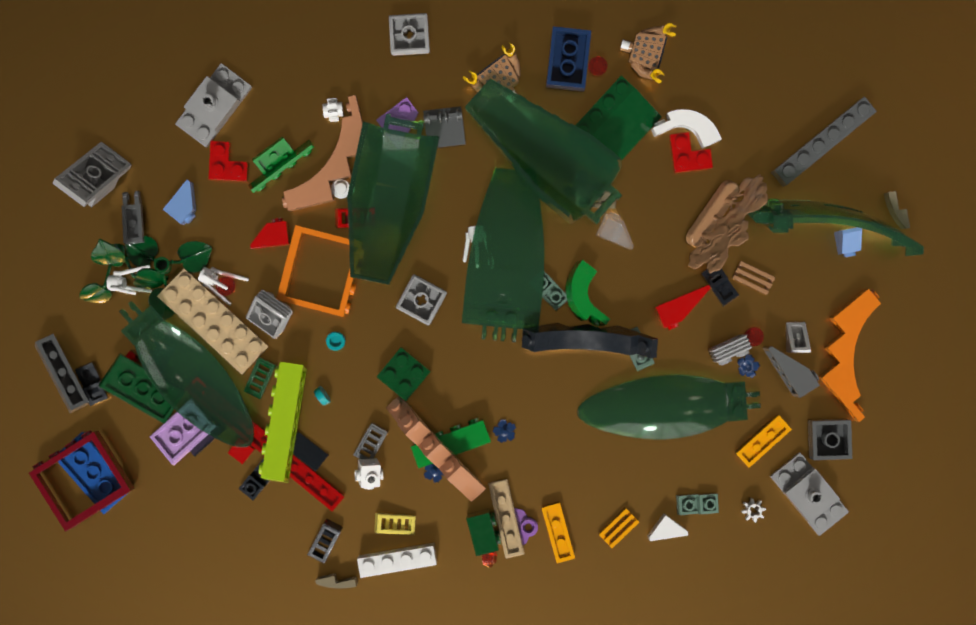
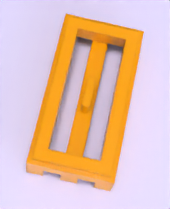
(607, 539)

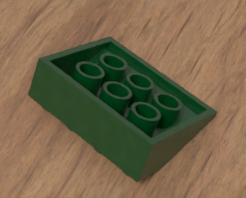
(620, 118)

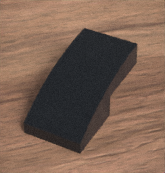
(720, 286)
(90, 379)

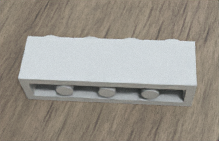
(397, 560)

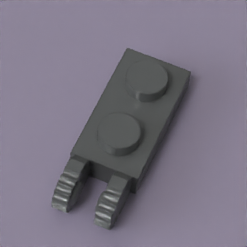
(132, 219)

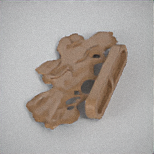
(729, 229)

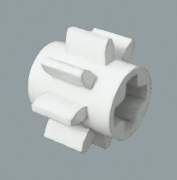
(333, 110)
(754, 516)

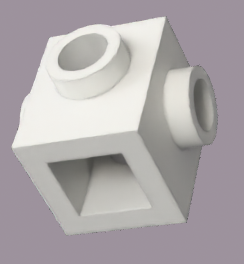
(369, 473)

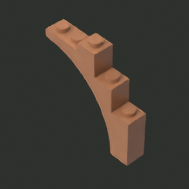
(434, 449)

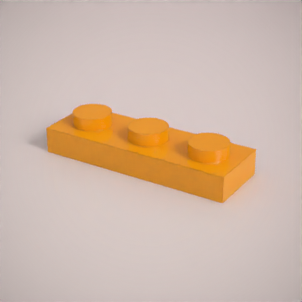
(763, 441)
(558, 532)

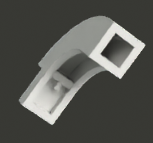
(695, 122)

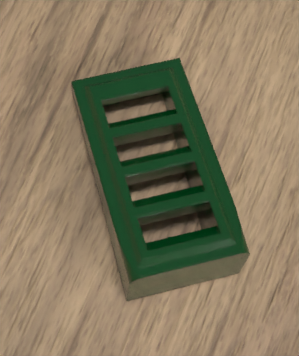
(261, 361)

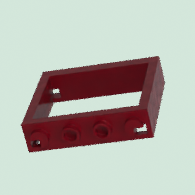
(110, 459)

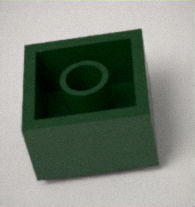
(403, 373)
(482, 531)

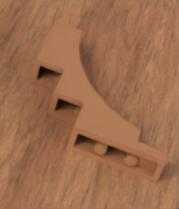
(318, 188)

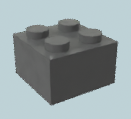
(830, 439)

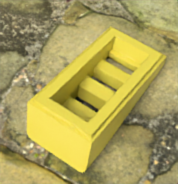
(378, 520)

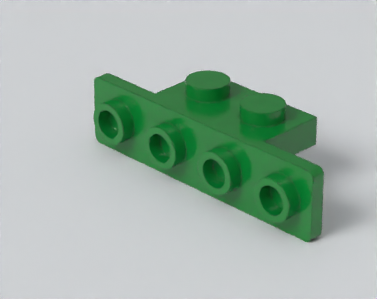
(276, 159)

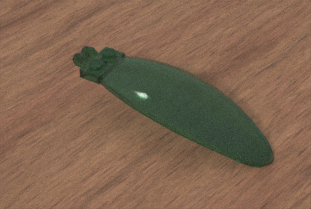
(189, 377)
(666, 406)

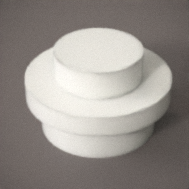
(340, 189)

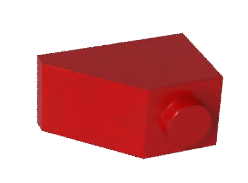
(272, 235)

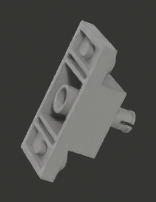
(213, 104)
(92, 175)
(809, 493)

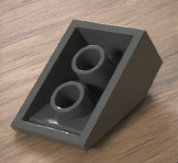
(796, 376)

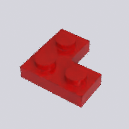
(685, 159)
(220, 165)

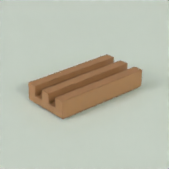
(768, 284)

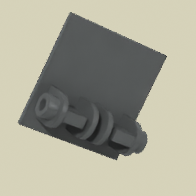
(446, 124)

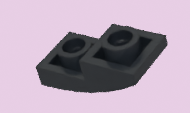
(254, 484)

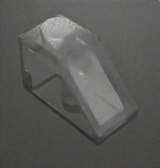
(614, 230)

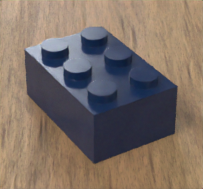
(568, 59)

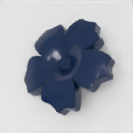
(748, 366)
(504, 431)
(433, 472)

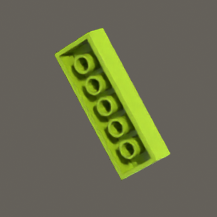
(283, 422)

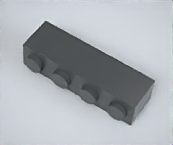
(61, 373)

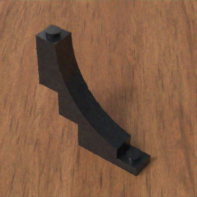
(588, 337)

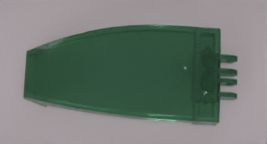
(781, 214)
(506, 258)

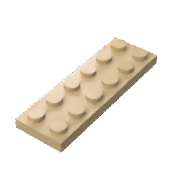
(212, 321)

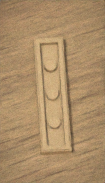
(506, 518)

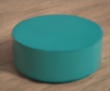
(335, 341)
(322, 396)

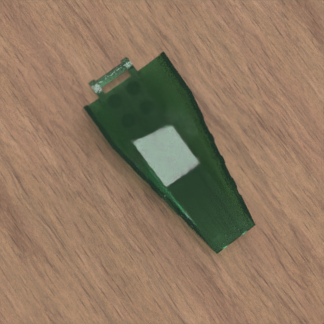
(553, 157)

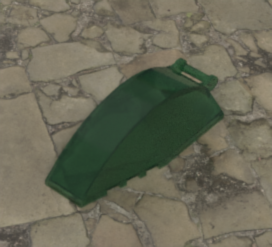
(387, 196)

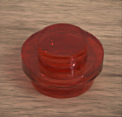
(597, 66)
(229, 283)
(755, 336)
(489, 559)

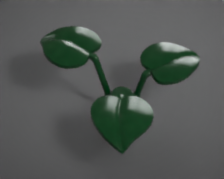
(192, 254)
(114, 255)

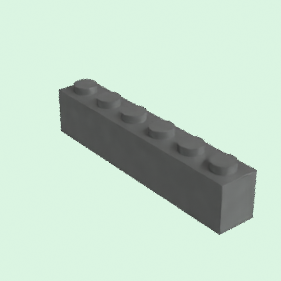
(823, 141)

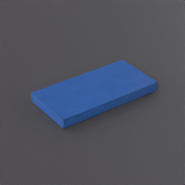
(91, 473)

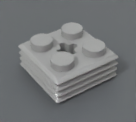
(400, 25)
(409, 303)
(269, 314)
(735, 346)

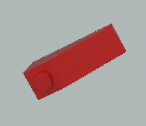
(677, 309)

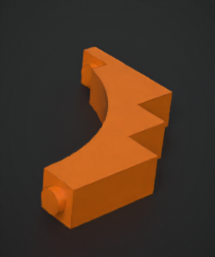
(841, 376)

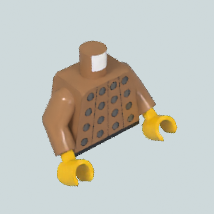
(648, 50)
(503, 70)

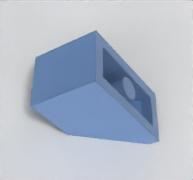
(182, 204)
(848, 241)

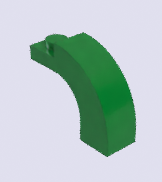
(577, 294)

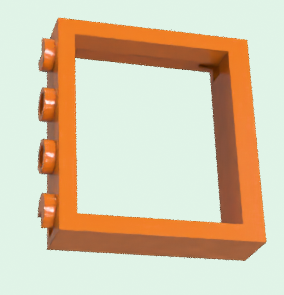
(289, 268)

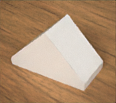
(797, 338)
(665, 529)

